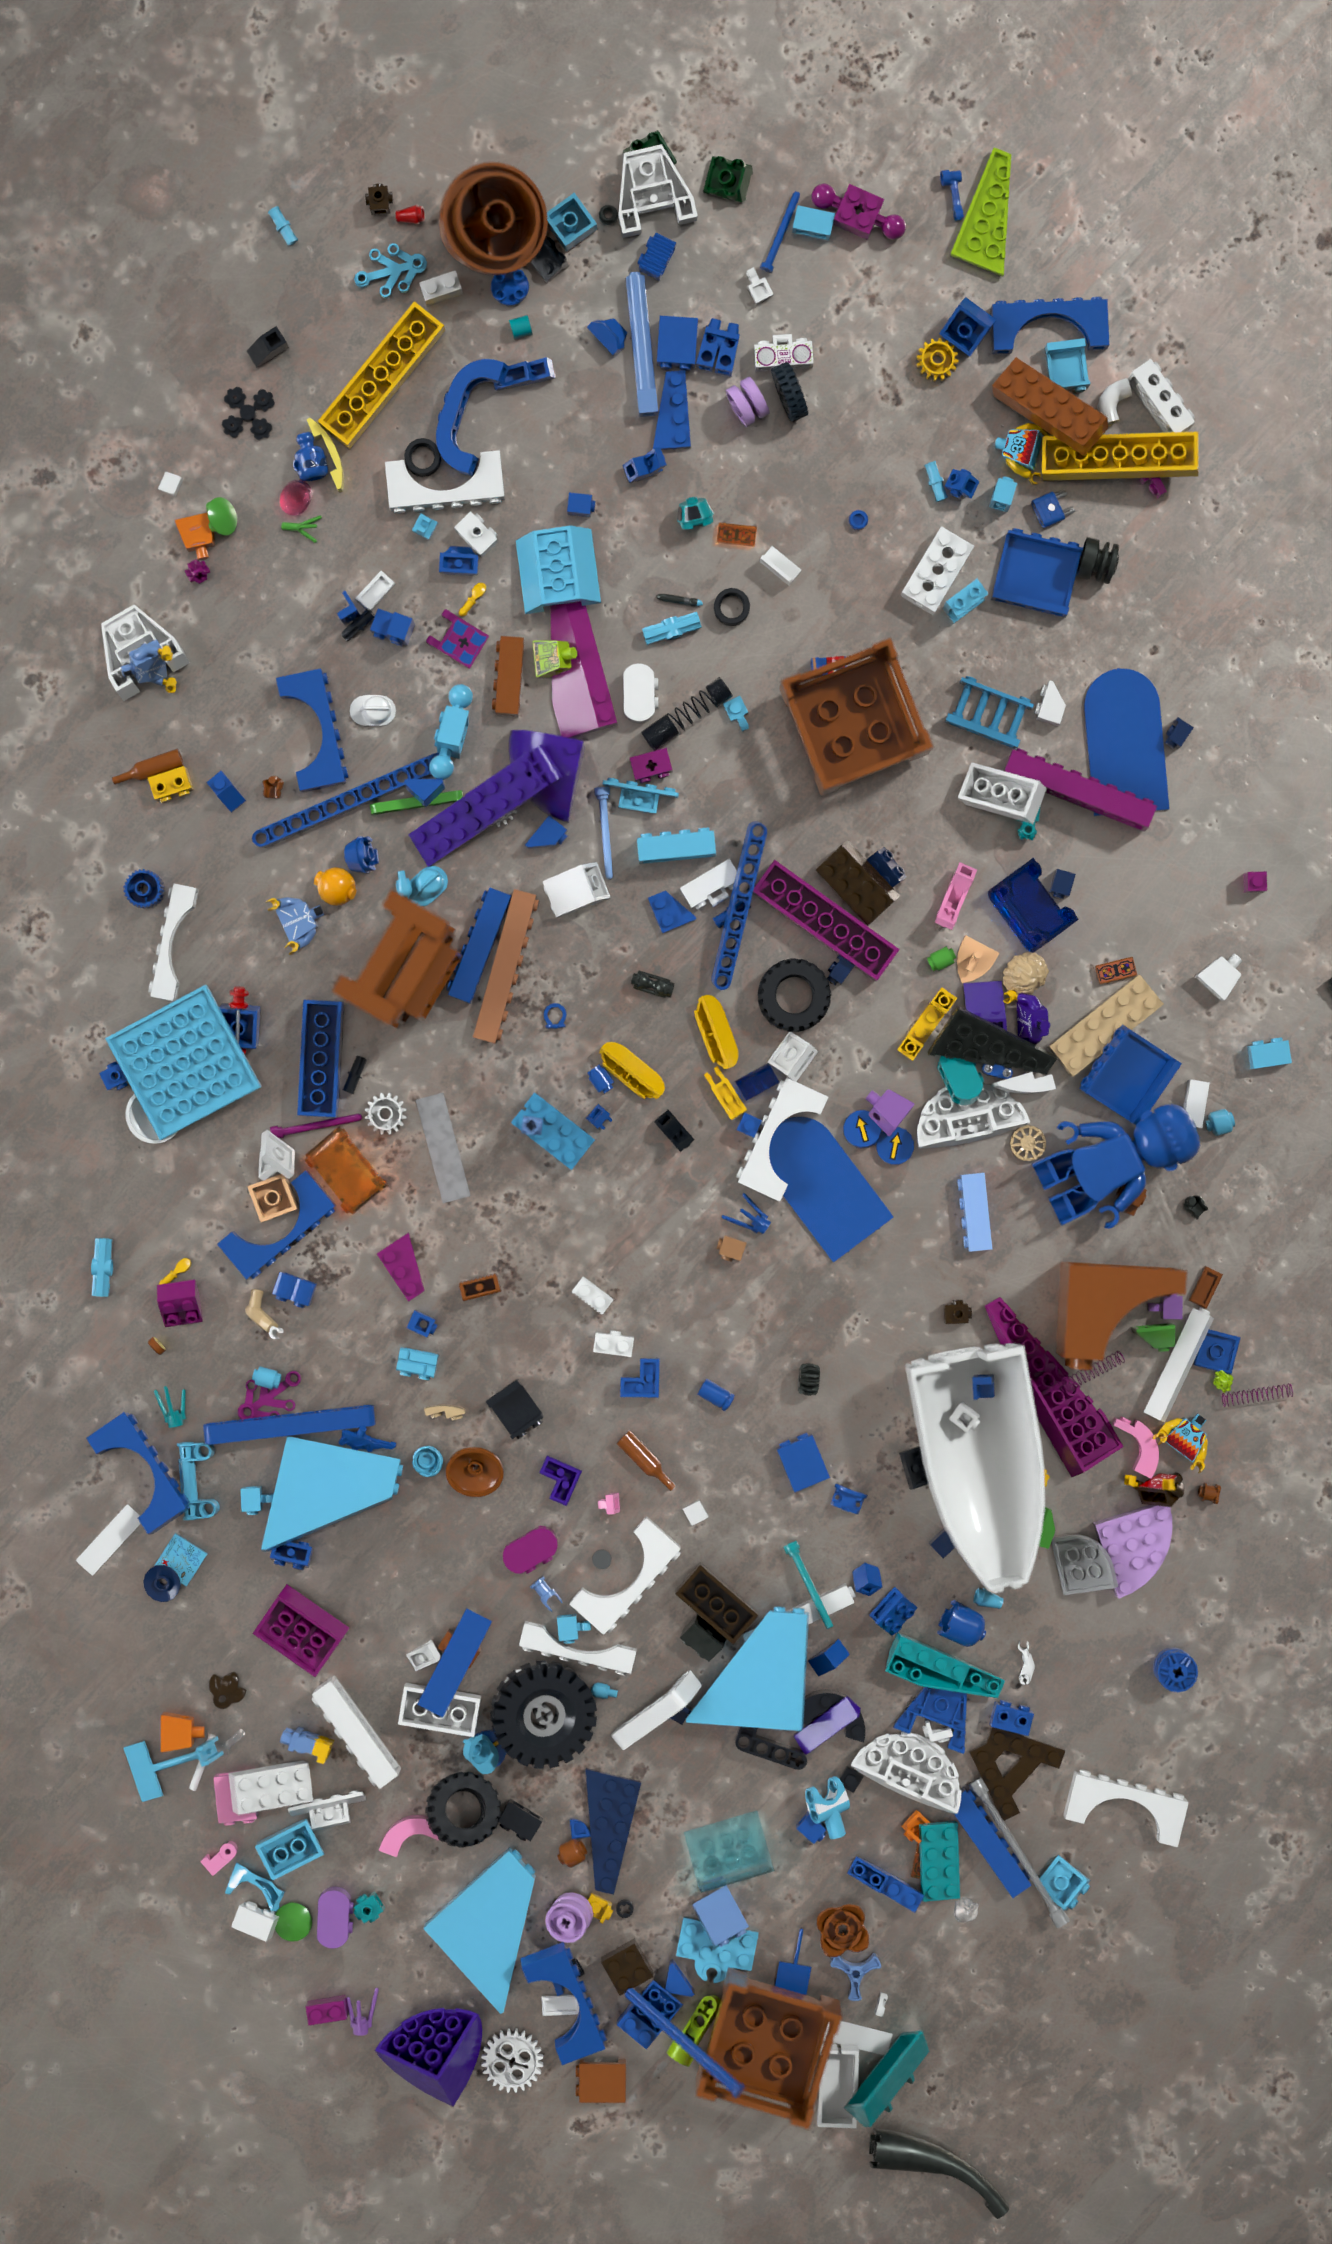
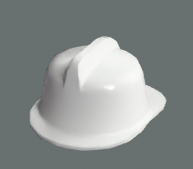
(372, 710)

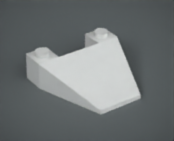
(649, 185)
(128, 632)

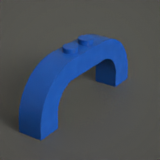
(455, 402)

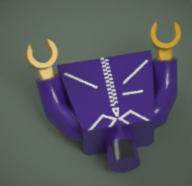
(1031, 1017)

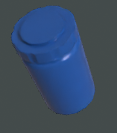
(716, 1394)

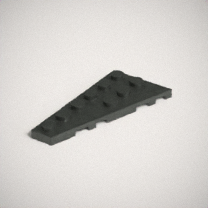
(983, 1042)

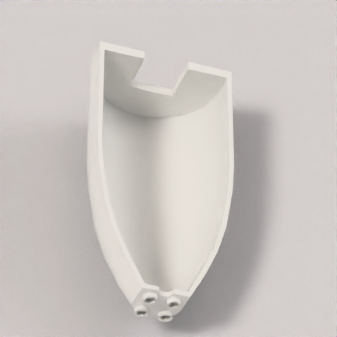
(985, 1479)

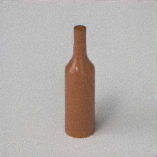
(152, 766)
(644, 1458)

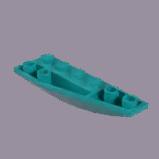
(938, 1669)

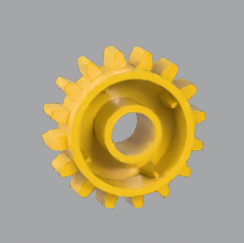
(933, 369)

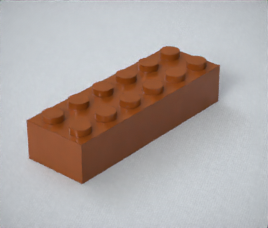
(1050, 406)

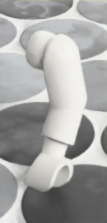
(1028, 1667)

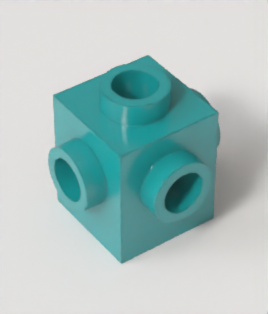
(374, 1904)

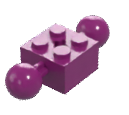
(855, 199)

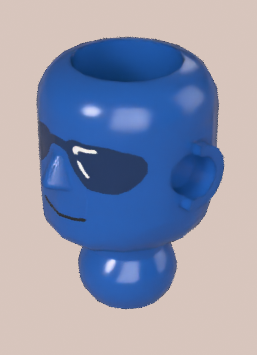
(309, 459)

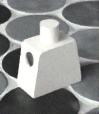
(1221, 976)

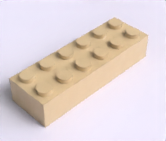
(1092, 1033)

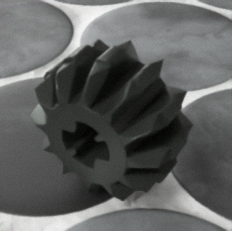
(809, 1379)

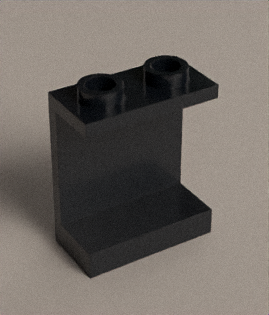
(515, 1409)

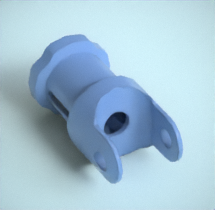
(544, 1591)

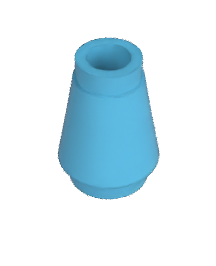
(987, 1599)

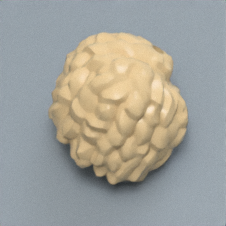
(1025, 973)

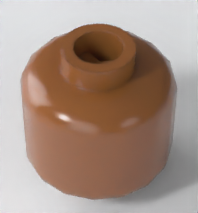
(572, 1853)

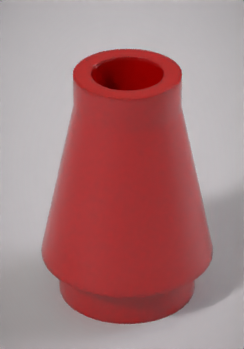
(413, 214)

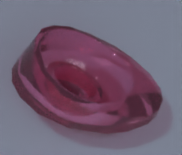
(295, 497)

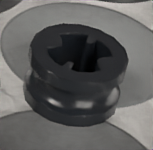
(625, 1914)

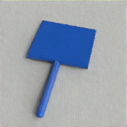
(794, 1976)

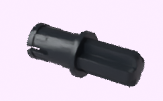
(357, 624)
(354, 1074)

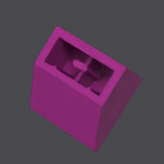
(179, 1303)

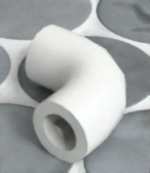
(1111, 397)

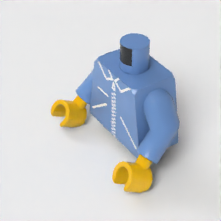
(149, 665)
(297, 920)

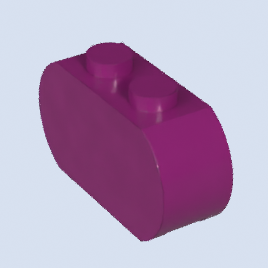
(530, 1550)

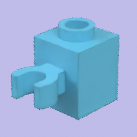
(253, 1499)
(569, 1627)

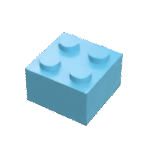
(570, 222)

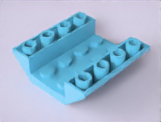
(557, 568)

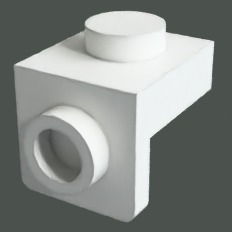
(940, 1734)

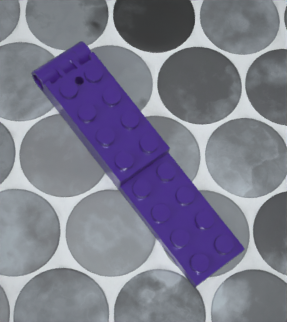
(485, 805)

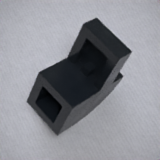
(674, 1130)

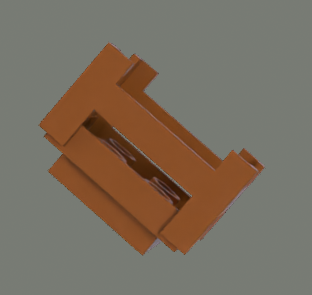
(855, 717)
(422, 975)
(771, 2046)

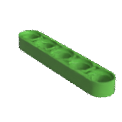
(412, 803)

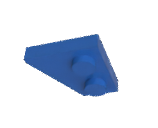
(669, 911)

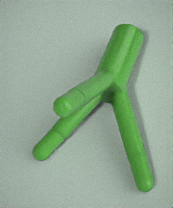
(303, 525)

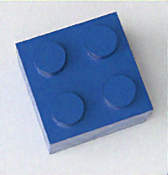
(967, 326)

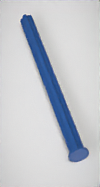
(684, 2042)

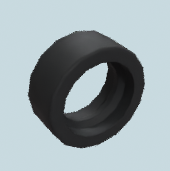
(408, 457)
(731, 592)

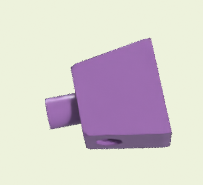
(888, 1110)

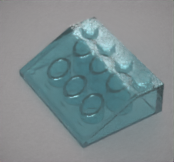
(728, 1851)

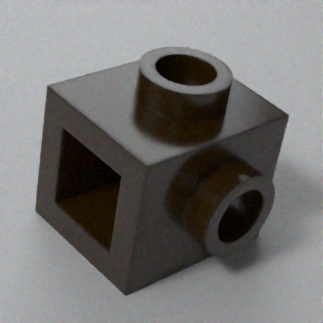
(957, 1312)

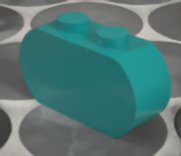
(961, 1080)

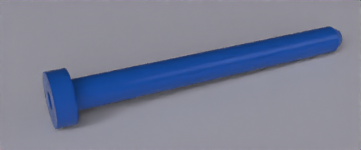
(767, 265)

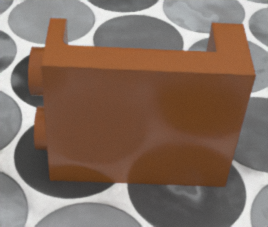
(601, 2082)

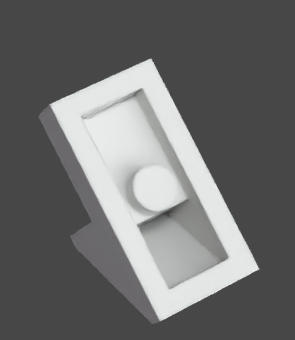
(424, 1655)

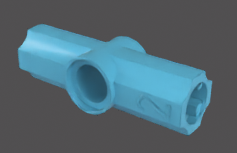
(671, 628)
(102, 1267)

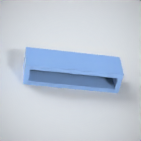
(976, 1212)

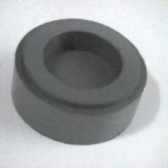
(601, 1559)

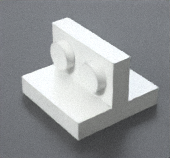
(793, 1056)
(275, 1157)

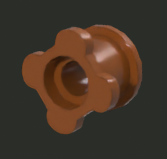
(1209, 1493)

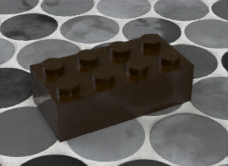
(857, 882)
(716, 1603)

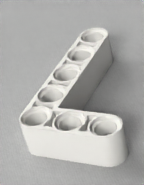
(658, 1711)

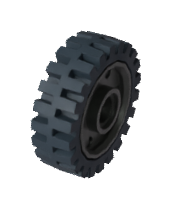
(789, 391)

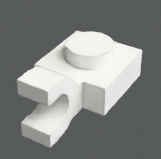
(759, 288)

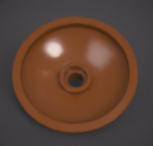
(474, 1479)

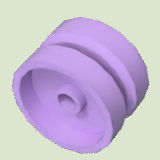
(747, 401)
(569, 1917)

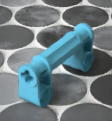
(189, 1454)

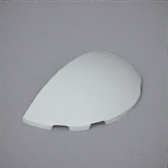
(952, 1124)
(912, 1768)

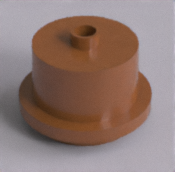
(493, 218)

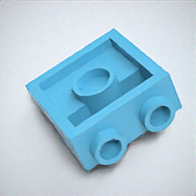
(1064, 1883)

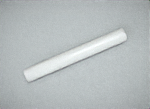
(198, 1772)

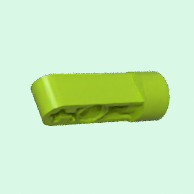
(694, 2029)

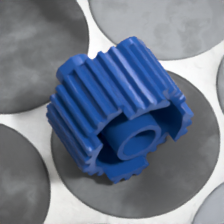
(152, 896)

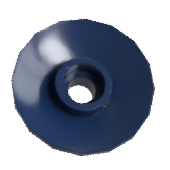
(154, 1586)

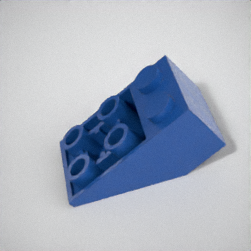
(638, 2025)

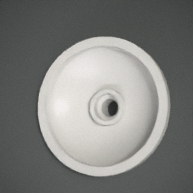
(140, 1124)

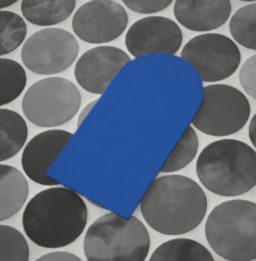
(1126, 735)
(825, 1186)

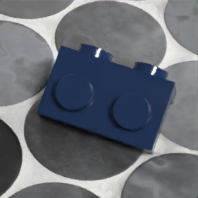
(887, 866)

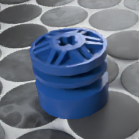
(1171, 1659)

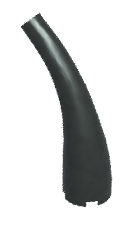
(909, 2153)

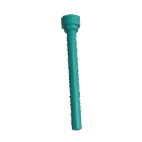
(793, 1551)

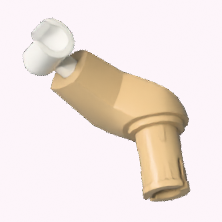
(259, 1316)

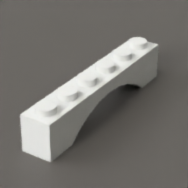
(181, 903)
(538, 1638)

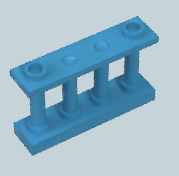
(974, 725)

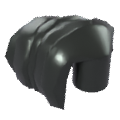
(1195, 1206)

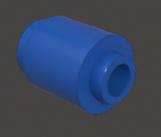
(600, 1079)

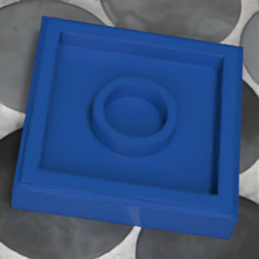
(1218, 1351)

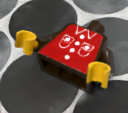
(1160, 1490)

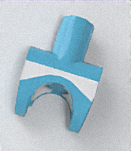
(829, 1807)

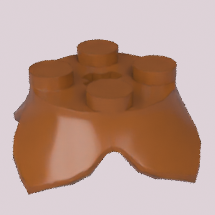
(836, 1943)

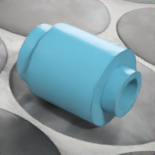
(266, 1378)

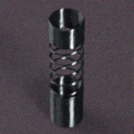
(664, 730)

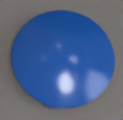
(510, 287)

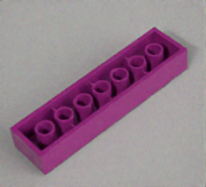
(1083, 791)
(825, 920)

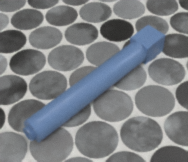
(641, 345)

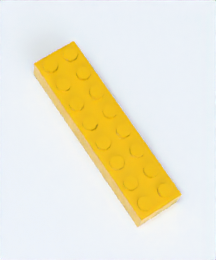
(381, 375)
(1123, 457)

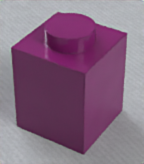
(1255, 882)

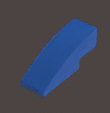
(528, 373)

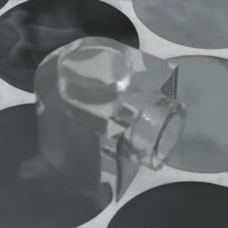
(965, 1910)

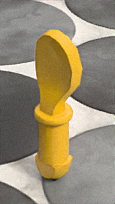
(477, 592)
(181, 1267)

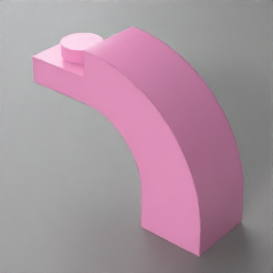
(955, 896)
(1148, 1448)
(402, 1830)

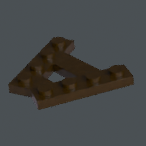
(1032, 1754)

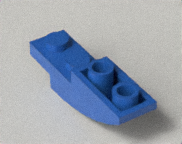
(886, 1883)

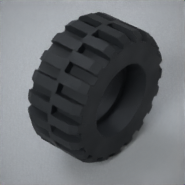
(820, 995)
(437, 1809)

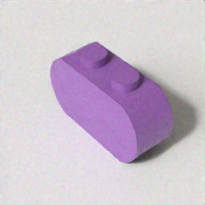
(334, 1917)

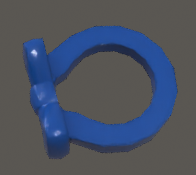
(549, 1024)

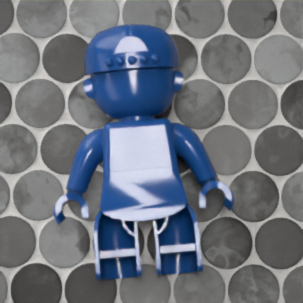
(1159, 1140)

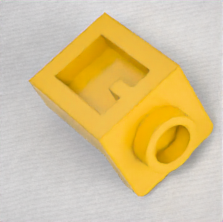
(600, 1907)

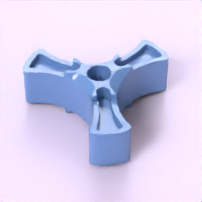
(855, 1972)

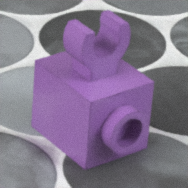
(1170, 1306)

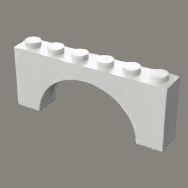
(483, 487)
(758, 1169)
(605, 1610)
(1089, 1791)

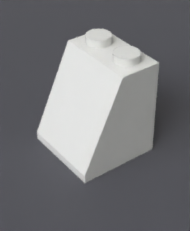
(576, 889)

